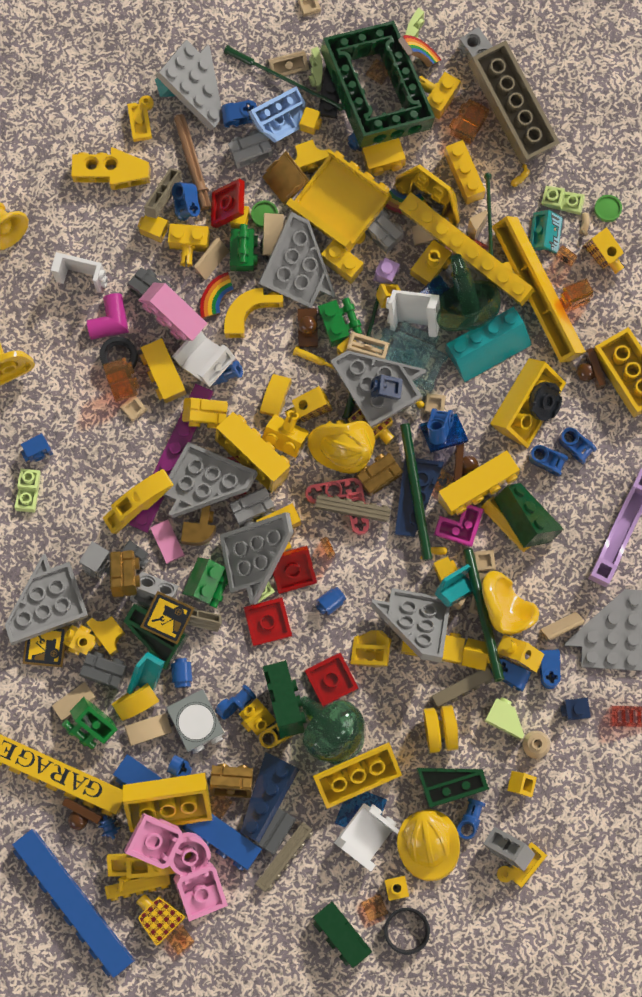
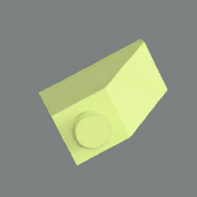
(505, 718)

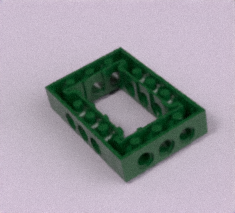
(378, 39)

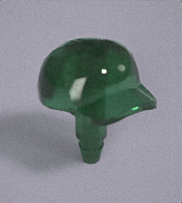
(468, 302)
(333, 731)

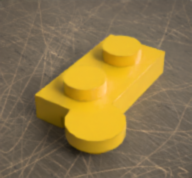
(140, 119)
(518, 876)

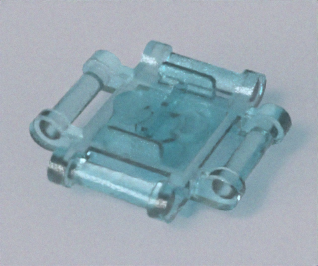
(414, 351)

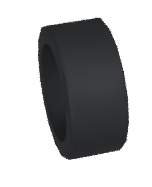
(118, 341)

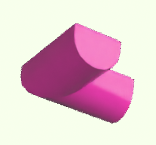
(114, 321)
(462, 531)

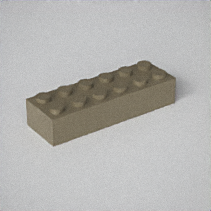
(513, 102)

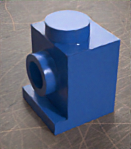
(35, 448)

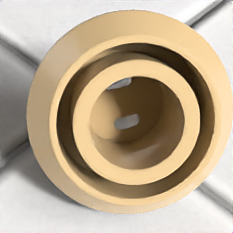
(530, 746)

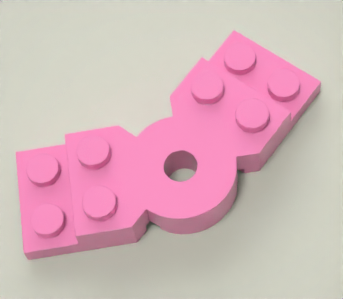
(195, 877)

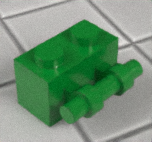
(242, 249)
(334, 323)
(204, 582)
(92, 720)

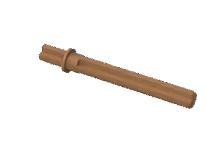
(192, 161)

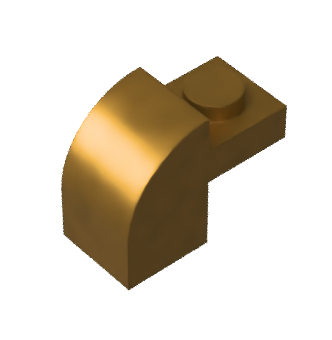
(199, 534)

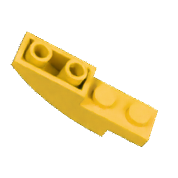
(137, 499)
(135, 868)

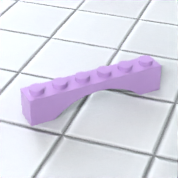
(619, 535)

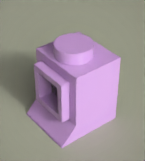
(386, 271)

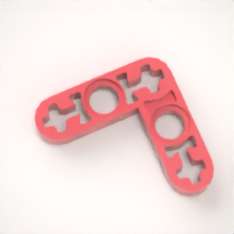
(355, 496)

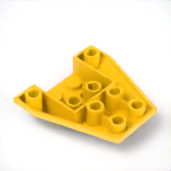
(425, 181)

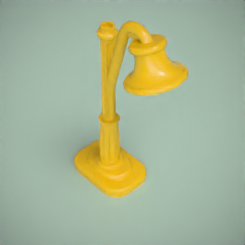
(12, 228)

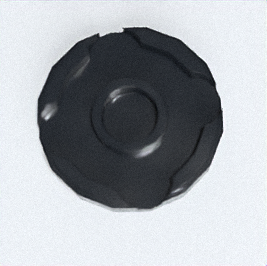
(545, 401)

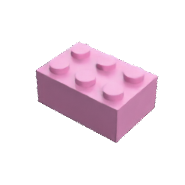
(172, 312)

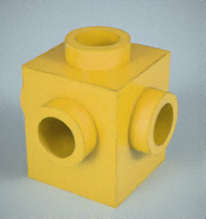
(73, 637)
(256, 717)

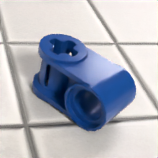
(237, 113)
(185, 199)
(439, 425)
(578, 445)
(549, 460)
(550, 665)
(514, 675)

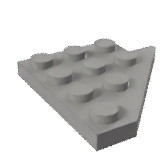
(194, 82)
(297, 264)
(357, 373)
(205, 479)
(254, 553)
(46, 603)
(417, 620)
(613, 635)

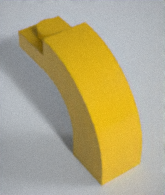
(244, 305)

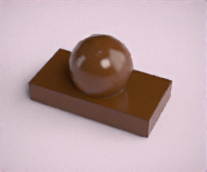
(307, 328)
(591, 370)
(463, 464)
(79, 817)

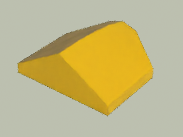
(371, 649)

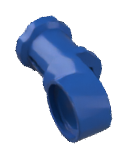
(232, 371)
(239, 701)
(176, 764)
(471, 817)

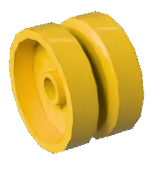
(444, 729)

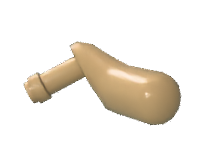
(585, 224)

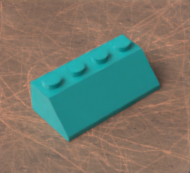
(489, 344)

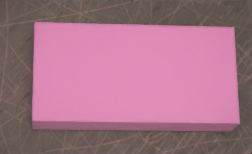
(167, 541)

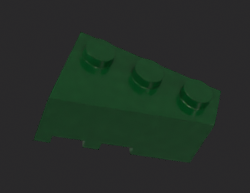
(527, 516)
(155, 644)
(283, 699)
(450, 784)
(341, 935)

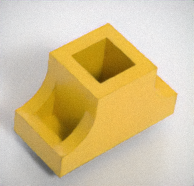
(309, 156)
(106, 633)

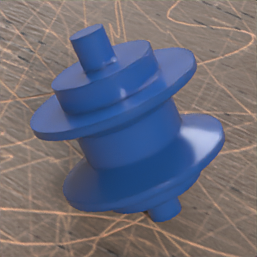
(109, 827)

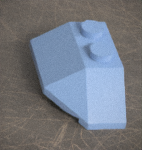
(279, 115)

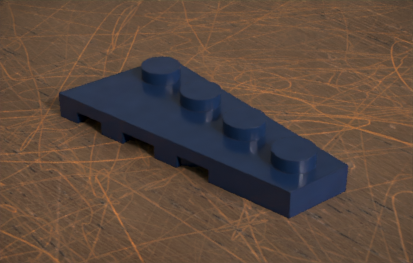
(428, 474)
(269, 791)

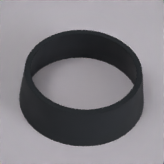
(425, 940)

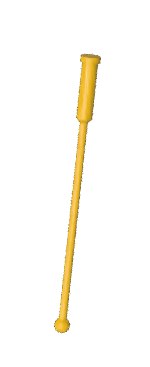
(321, 361)

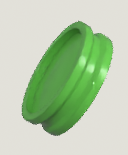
(608, 208)
(259, 209)

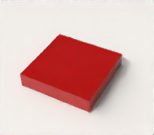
(227, 203)
(294, 570)
(267, 621)
(331, 679)

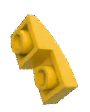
(275, 395)
(137, 702)

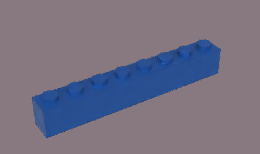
(214, 832)
(73, 902)

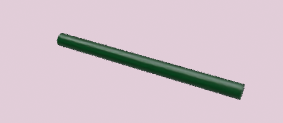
(416, 492)
(483, 616)

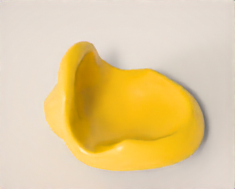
(342, 446)
(505, 609)
(428, 845)

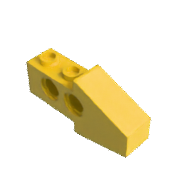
(128, 171)

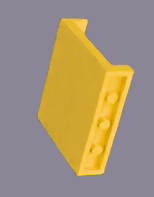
(341, 200)

